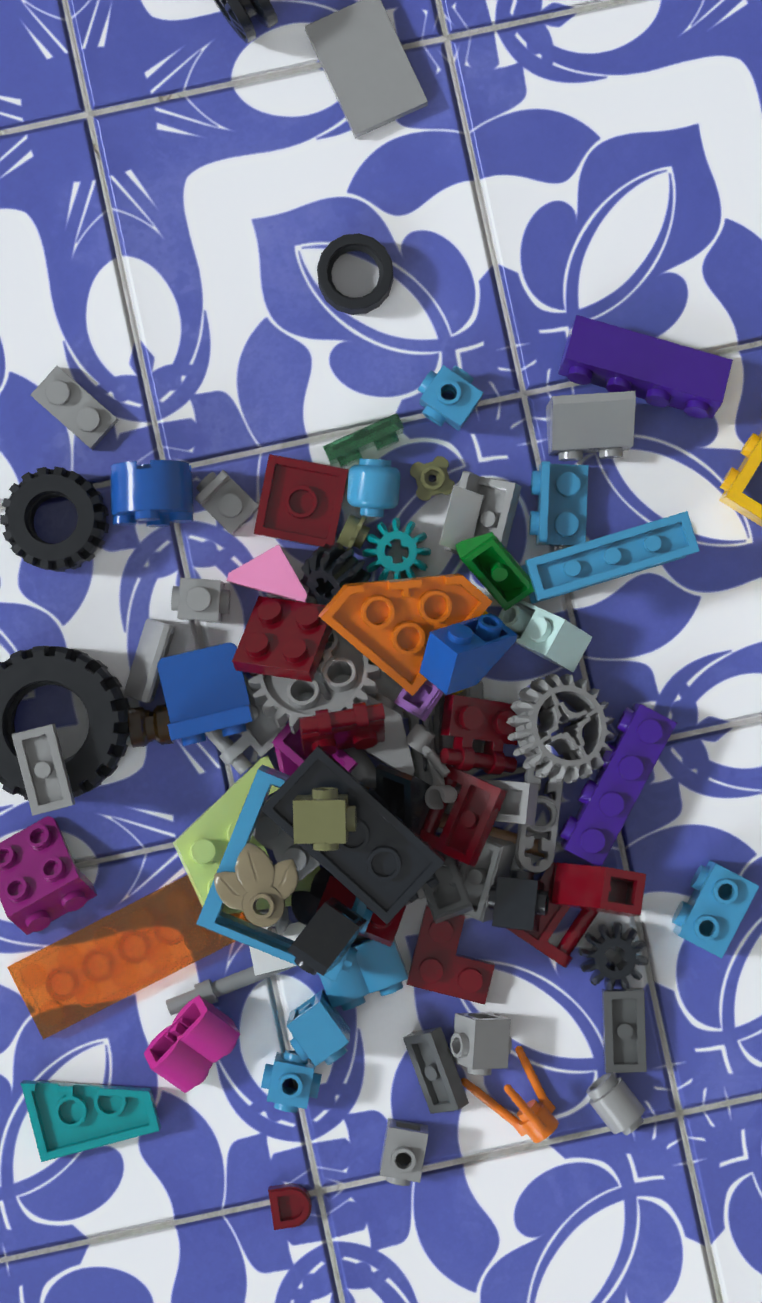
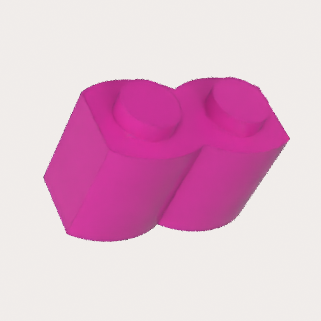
(192, 1044)

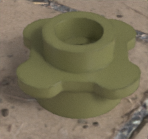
(426, 488)
(354, 532)

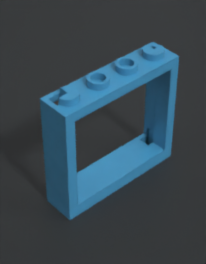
(240, 930)

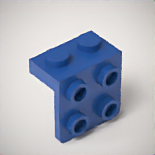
(204, 693)

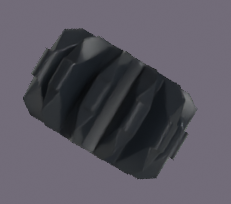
(329, 570)
(627, 951)

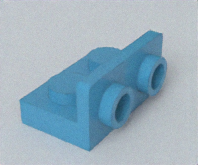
(561, 504)

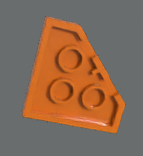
(394, 619)

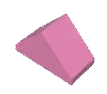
(271, 575)

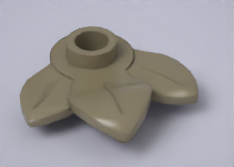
(255, 879)

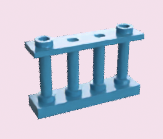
(611, 557)

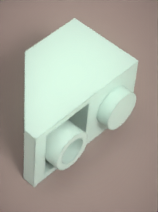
(546, 634)

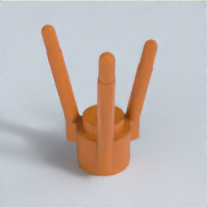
(534, 1117)

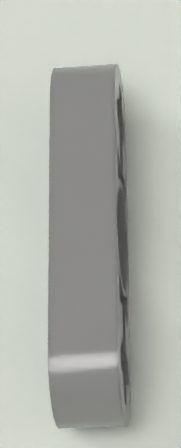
(545, 845)

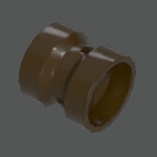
(149, 726)

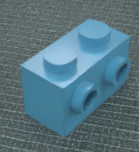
(714, 908)
(318, 1030)

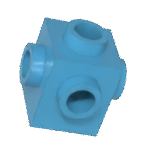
(454, 411)
(290, 1066)

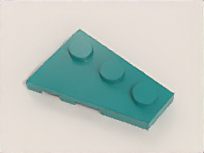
(86, 1116)

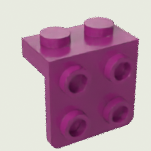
(40, 877)

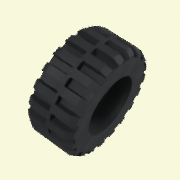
(95, 688)

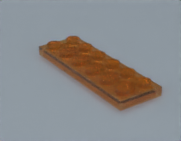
(115, 957)

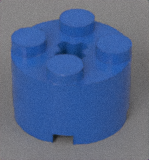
(151, 493)

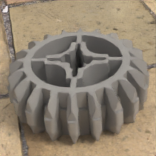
(579, 754)

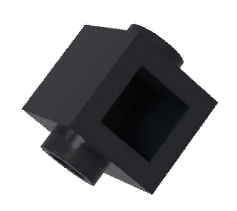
(518, 901)

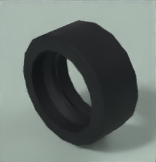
(346, 244)

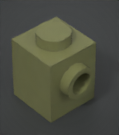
(323, 819)

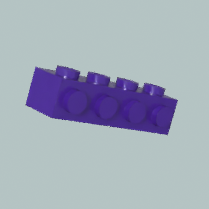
(648, 365)
(617, 785)

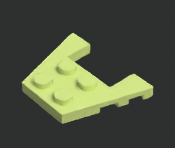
(207, 838)

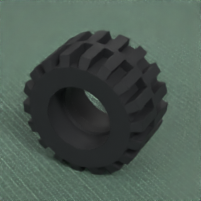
(21, 512)

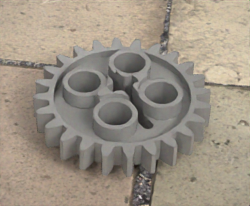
(280, 694)

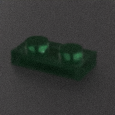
(379, 434)

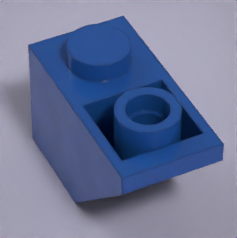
(465, 652)

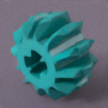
(406, 543)

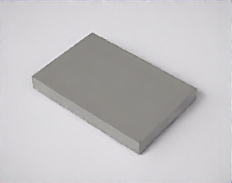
(366, 66)

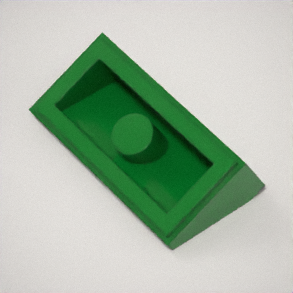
(495, 569)

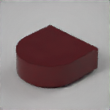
(289, 1205)

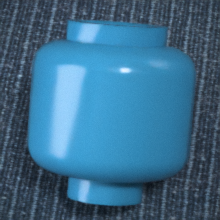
(373, 486)

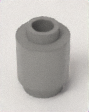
(616, 1104)

